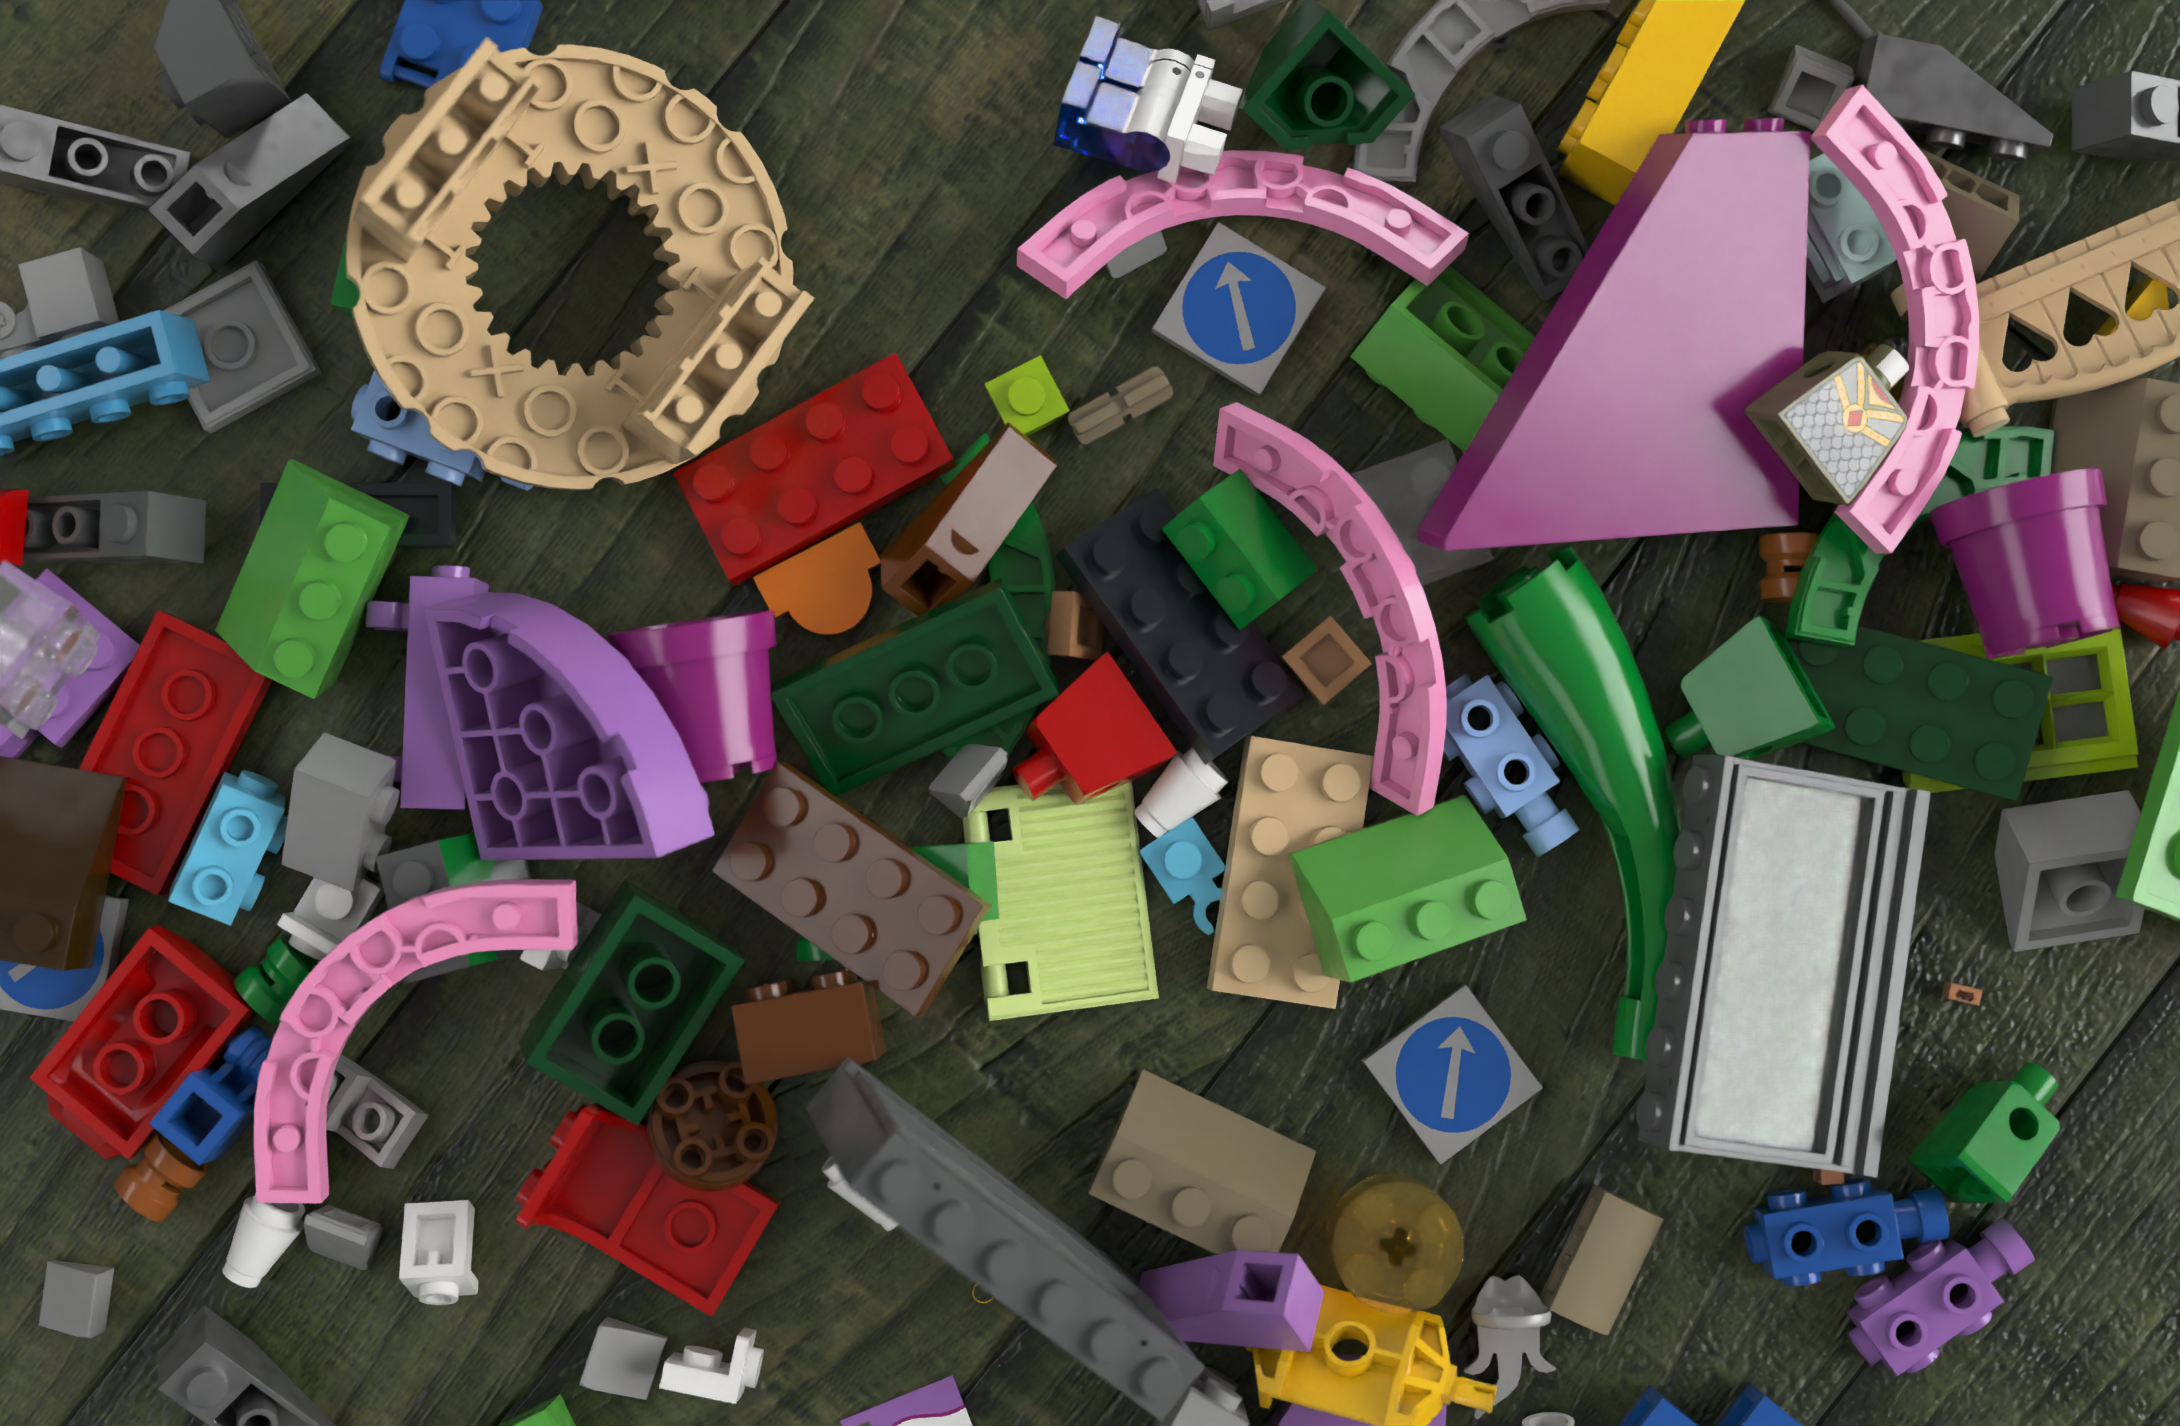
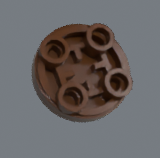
(711, 1126)

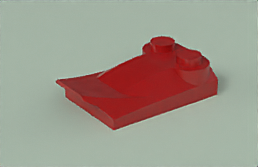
(138, 1042)

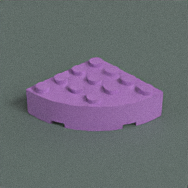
(559, 737)

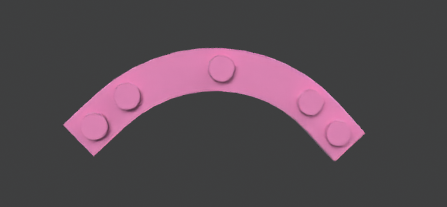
(1245, 183)
(1940, 307)
(1382, 581)
(350, 978)

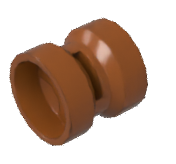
(1781, 554)
(158, 1179)

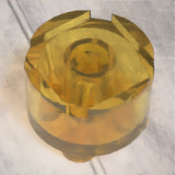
(1415, 1274)

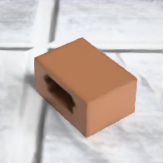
(1961, 993)
(1828, 1177)

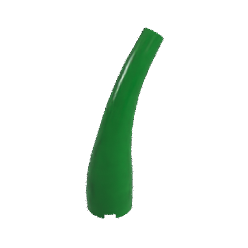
(1584, 691)

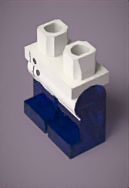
(1145, 106)

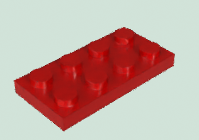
(814, 469)
(173, 738)

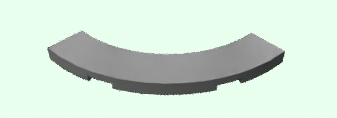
(1429, 62)

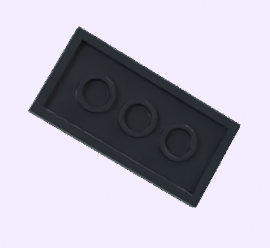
(1175, 632)

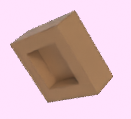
(1073, 628)
(1326, 661)

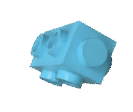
(228, 847)

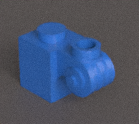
(216, 1103)

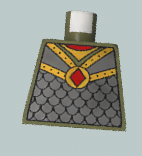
(1834, 420)

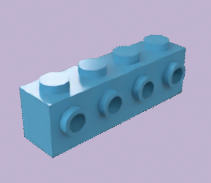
(98, 376)

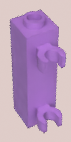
(429, 760)

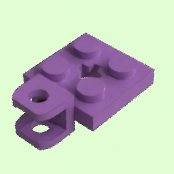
(82, 694)

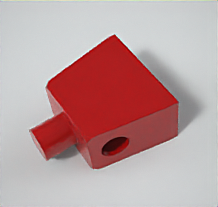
(1093, 738)

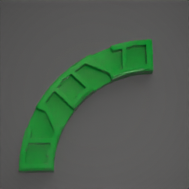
(1843, 567)
(1029, 576)

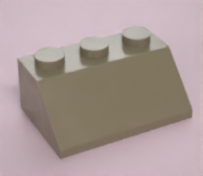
(2135, 441)
(1201, 1170)

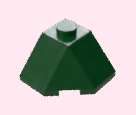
(1321, 85)

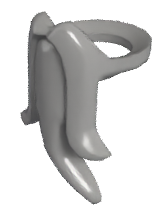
(1508, 1324)

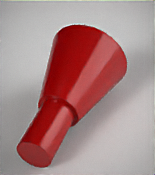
(2149, 611)

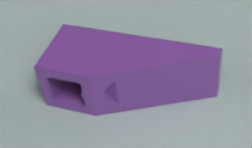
(1239, 1299)

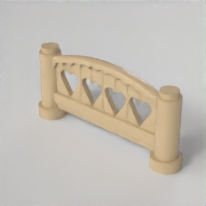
(2038, 299)

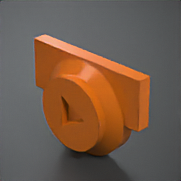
(826, 584)

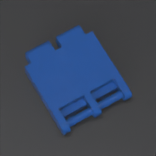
(448, 33)

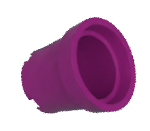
(2032, 560)
(711, 686)

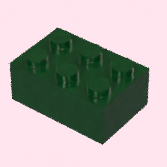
(630, 1002)

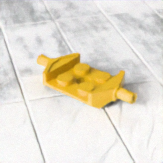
(1394, 1384)

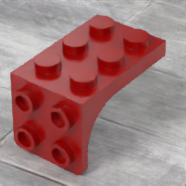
(621, 1201)

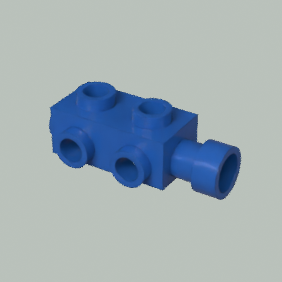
(1833, 1227)

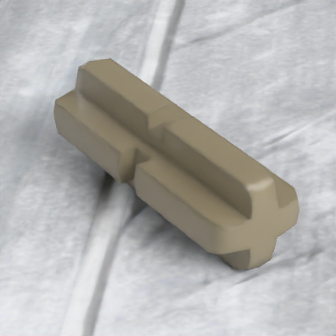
(1107, 413)

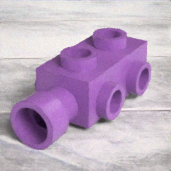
(1923, 1297)

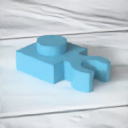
(1185, 866)

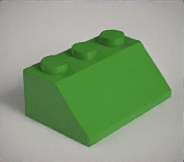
(1445, 353)
(309, 579)
(1405, 889)

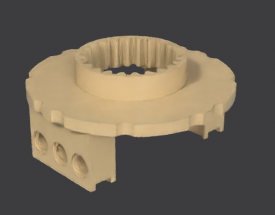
(613, 123)

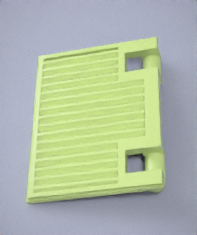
(1065, 903)

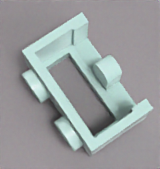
(1842, 233)

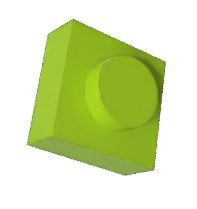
(1028, 397)

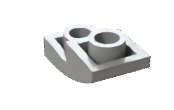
(371, 1114)

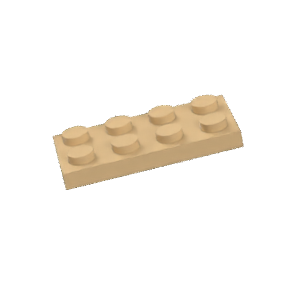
(1283, 803)

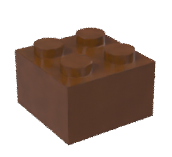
(809, 1028)

